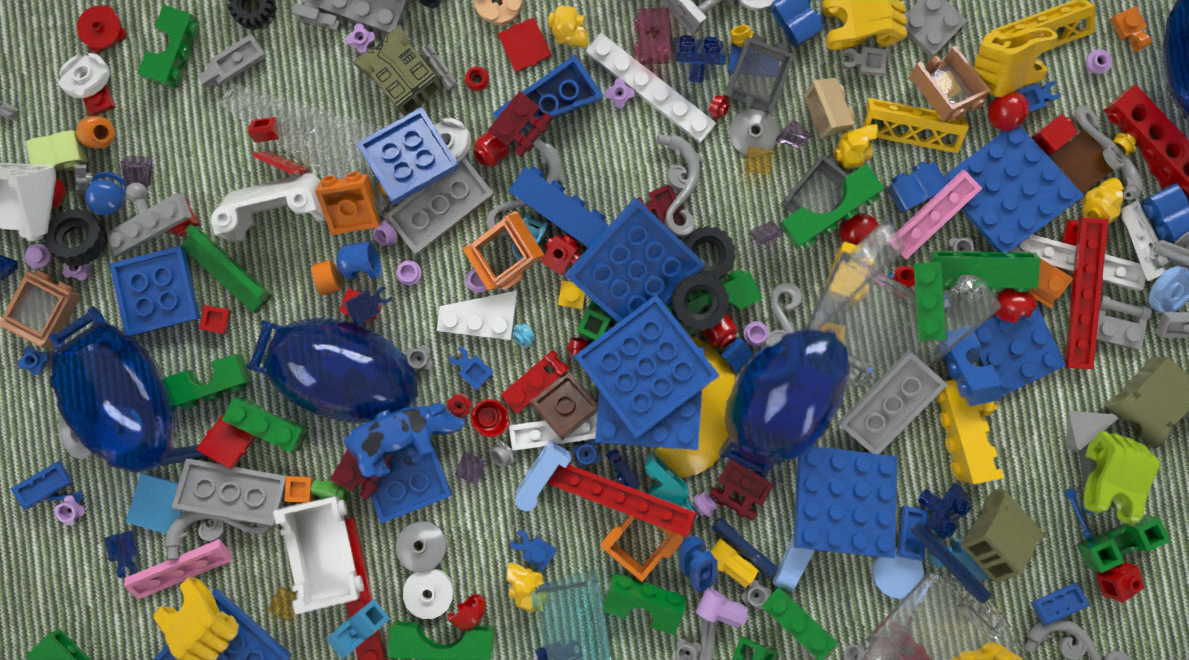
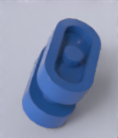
(697, 563)

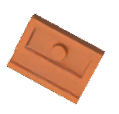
(1051, 283)

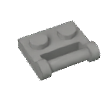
(1120, 331)

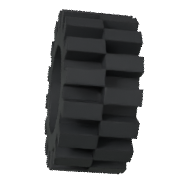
(255, 19)

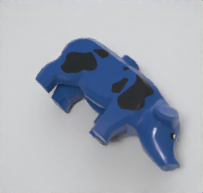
(399, 432)

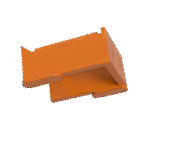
(524, 241)
(664, 550)

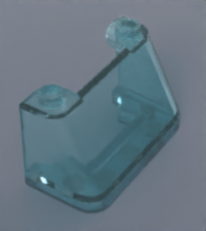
(573, 618)

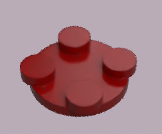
(100, 28)

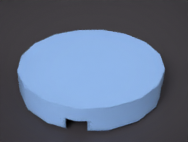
(1170, 290)
(896, 575)

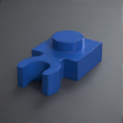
(1037, 96)
(473, 370)
(537, 551)

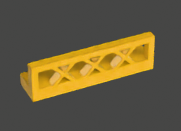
(1057, 17)
(917, 117)

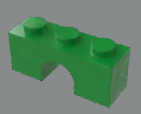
(167, 66)
(930, 301)
(229, 375)
(265, 425)
(1108, 547)
(627, 594)
(800, 625)

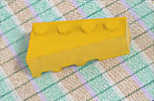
(967, 438)

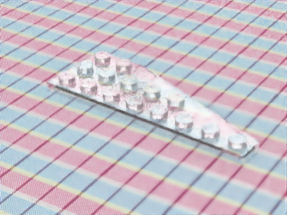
(310, 134)

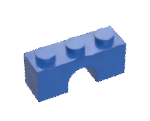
(974, 383)

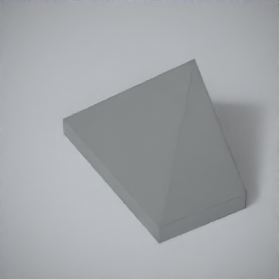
(1084, 427)

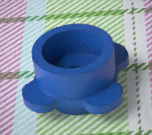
(40, 360)
(593, 456)

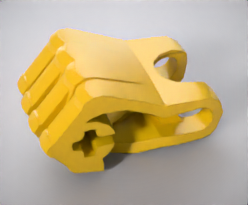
(864, 20)
(1012, 60)
(198, 627)

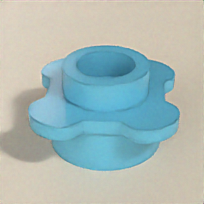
(523, 335)

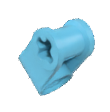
(538, 230)

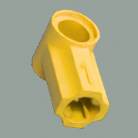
(733, 563)

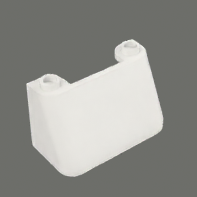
(26, 198)
(238, 207)
(319, 553)

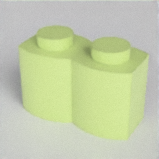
(59, 149)

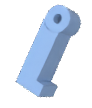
(539, 474)
(791, 567)

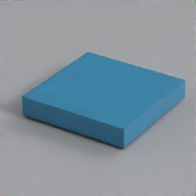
(153, 503)

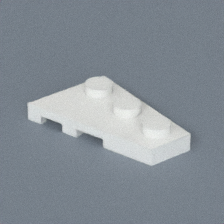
(1143, 240)
(480, 317)

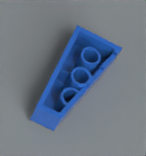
(561, 91)

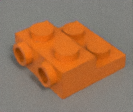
(348, 203)

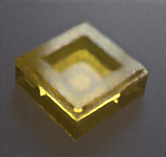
(758, 160)
(282, 603)

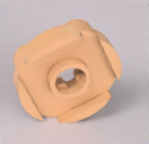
(500, 14)

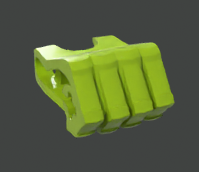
(1121, 474)

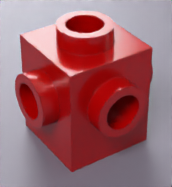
(561, 253)
(1120, 582)

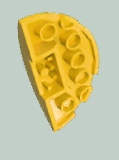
(712, 425)

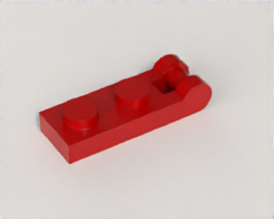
(534, 382)

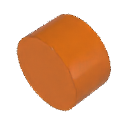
(326, 277)

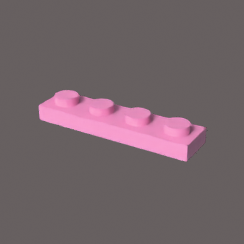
(937, 212)
(176, 571)

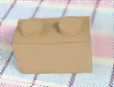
(829, 107)

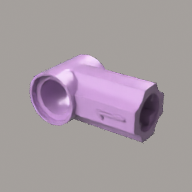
(717, 607)

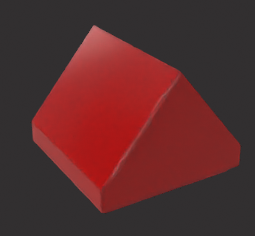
(263, 129)

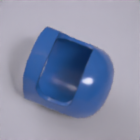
(104, 195)
(357, 258)

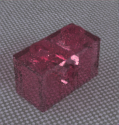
(656, 22)

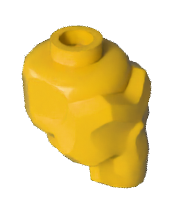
(568, 26)
(855, 147)
(1104, 200)
(522, 585)

